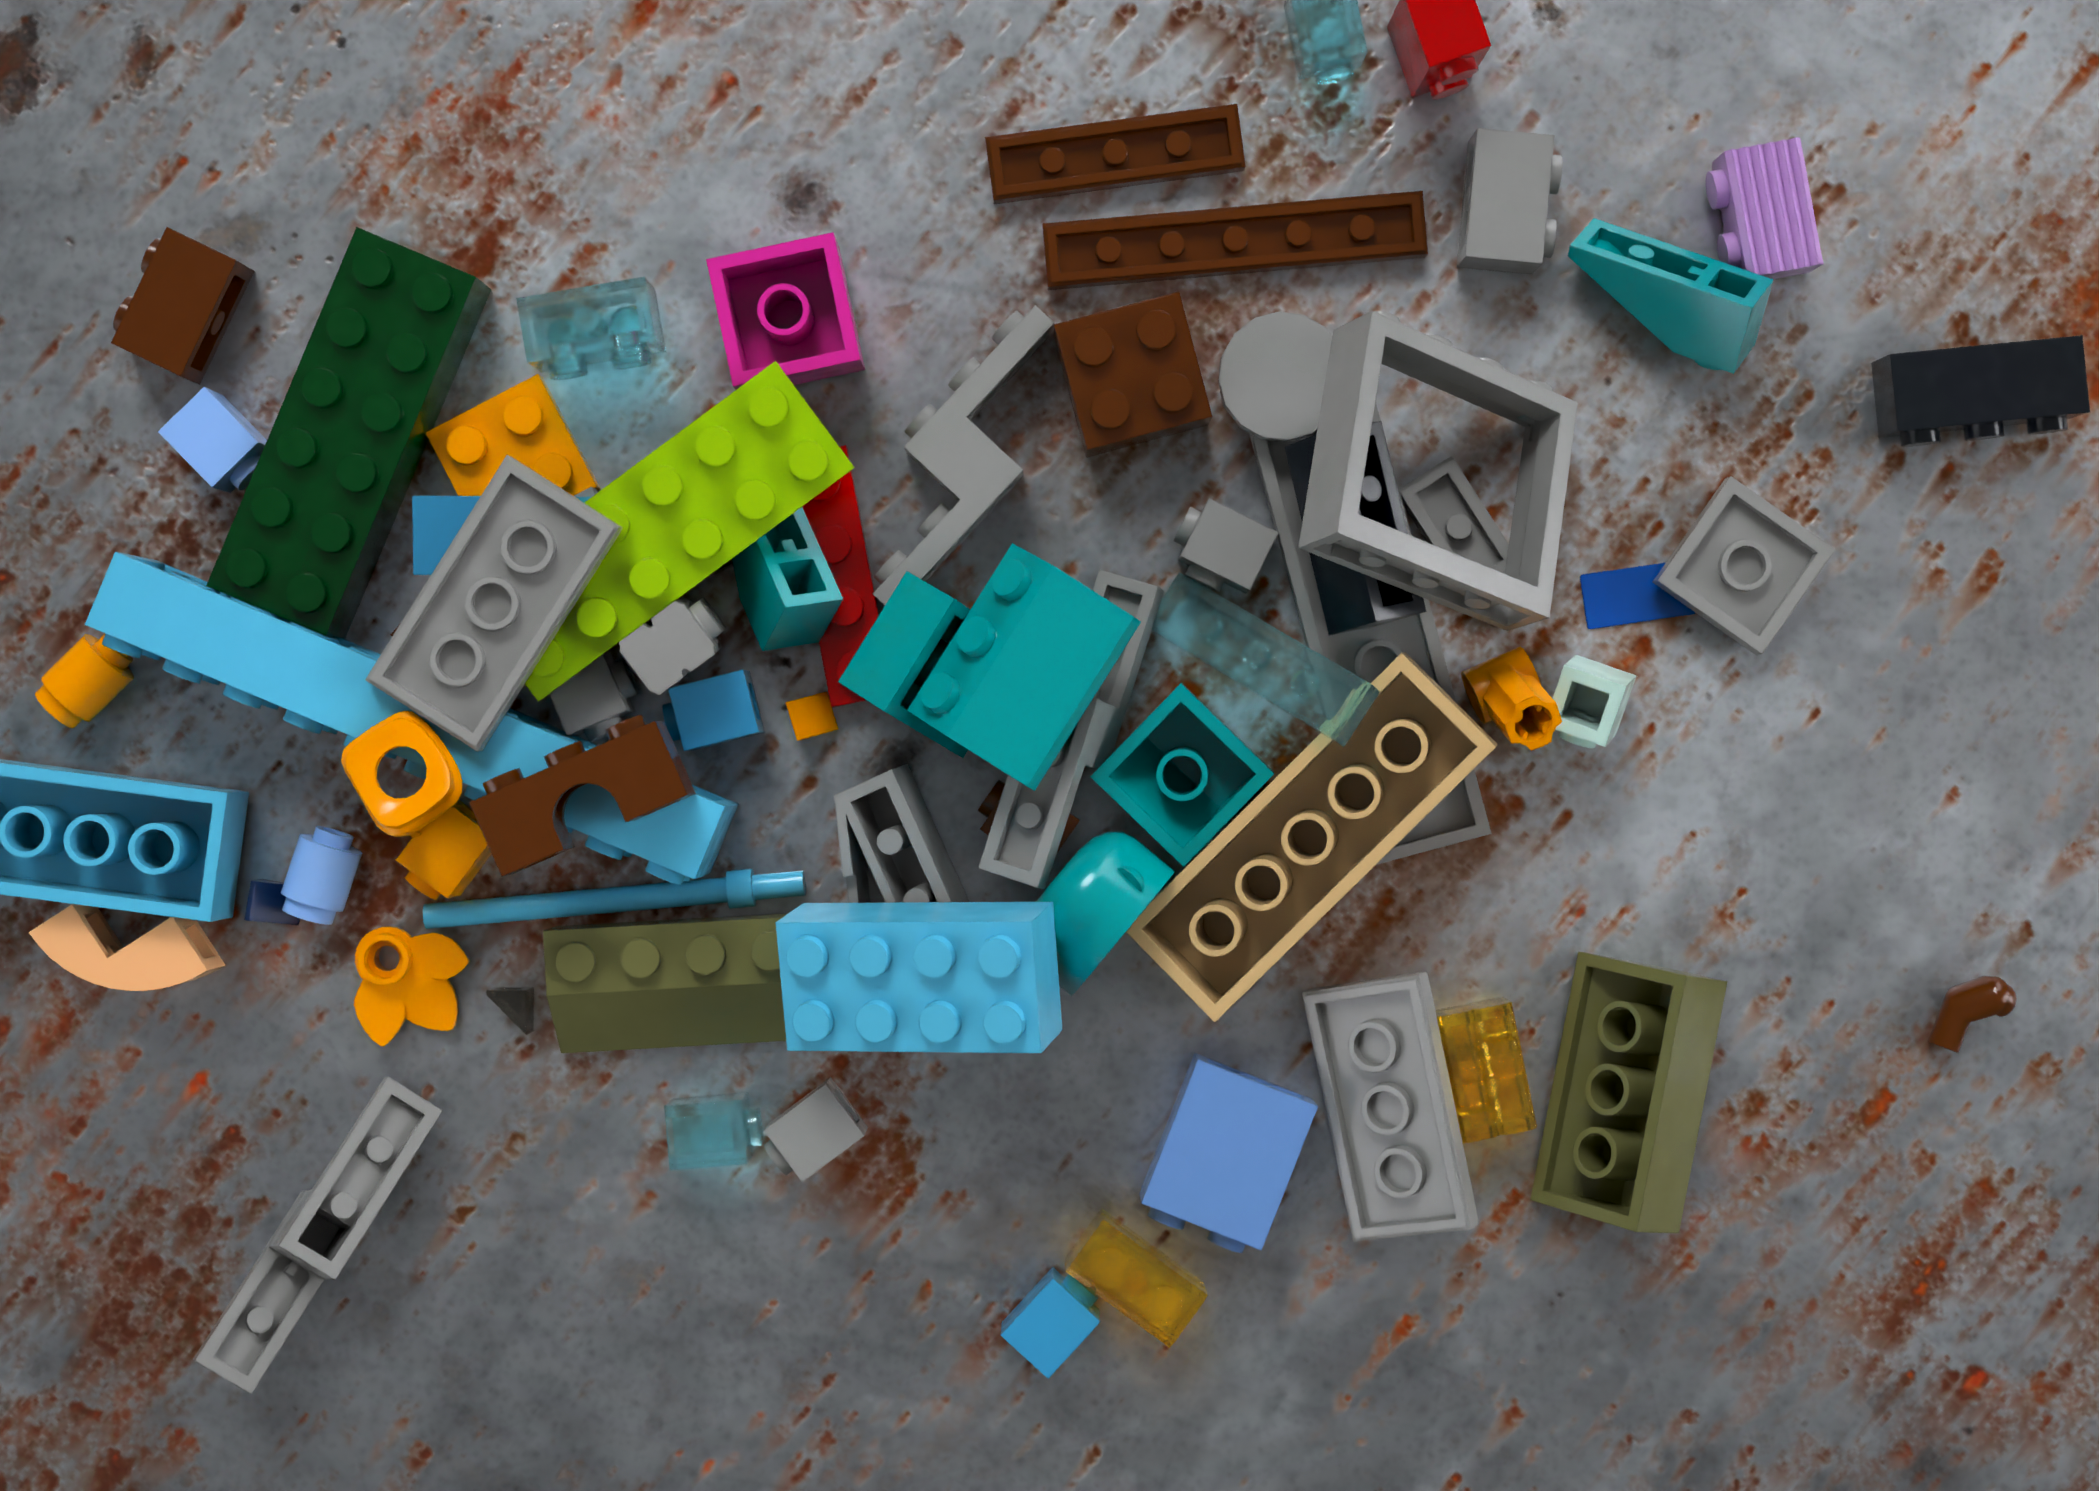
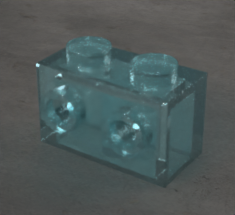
(591, 326)

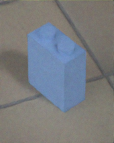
(1226, 1154)

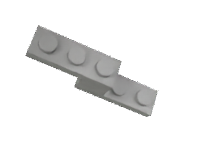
(961, 454)
(1033, 822)
(318, 1235)

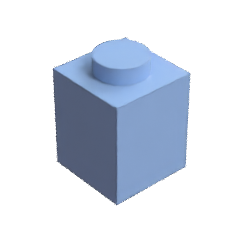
(215, 440)

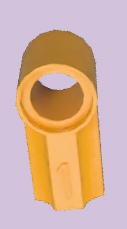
(1512, 697)

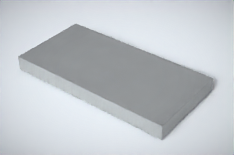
(494, 603)
(1390, 1107)

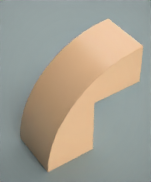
(159, 959)

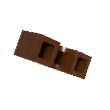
(526, 815)

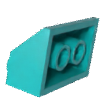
(1024, 666)

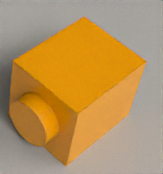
(446, 854)

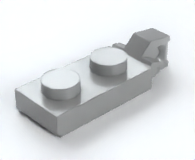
(1454, 516)

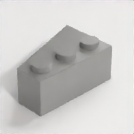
(892, 844)

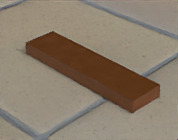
(1115, 154)

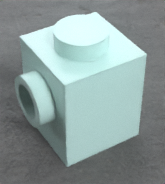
(1591, 701)

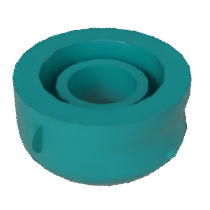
(1099, 900)

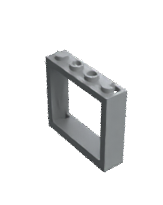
(1338, 465)

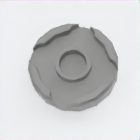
(1276, 376)

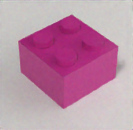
(786, 308)

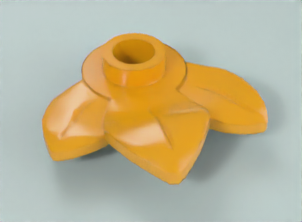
(414, 989)

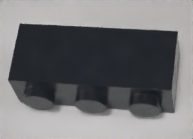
(1980, 390)
(1347, 596)

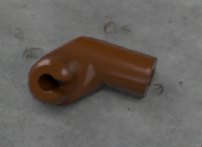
(1967, 1004)

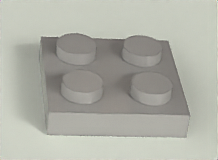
(1743, 565)

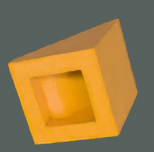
(812, 716)

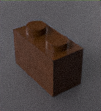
(181, 305)

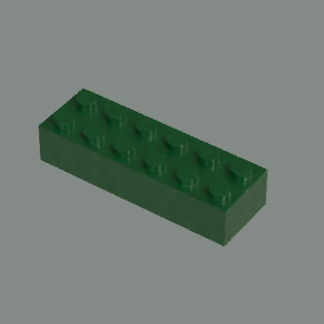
(349, 434)

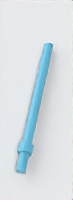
(737, 889)

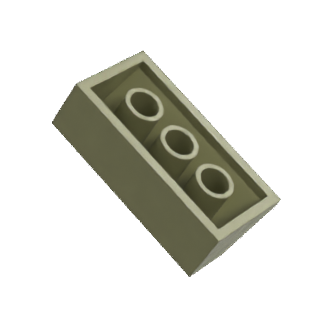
(664, 983)
(1628, 1093)

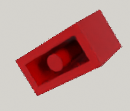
(1438, 44)

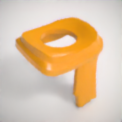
(442, 782)

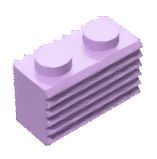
(1765, 209)

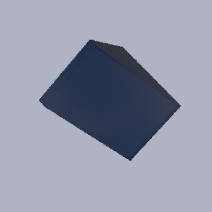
(266, 903)

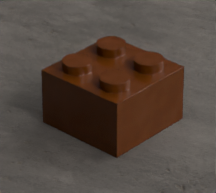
(1132, 374)

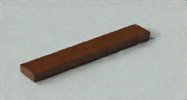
(1235, 240)

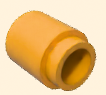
(84, 681)

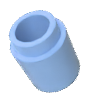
(320, 875)

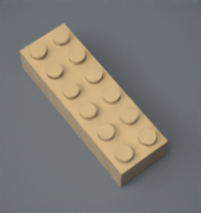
(1309, 839)

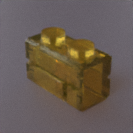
(1486, 1069)
(1135, 1278)

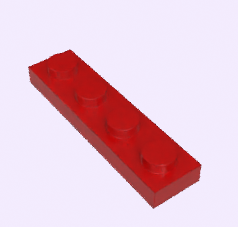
(840, 534)

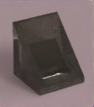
(516, 1004)

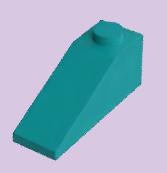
(1678, 295)
(787, 585)

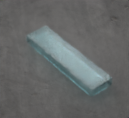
(1264, 659)

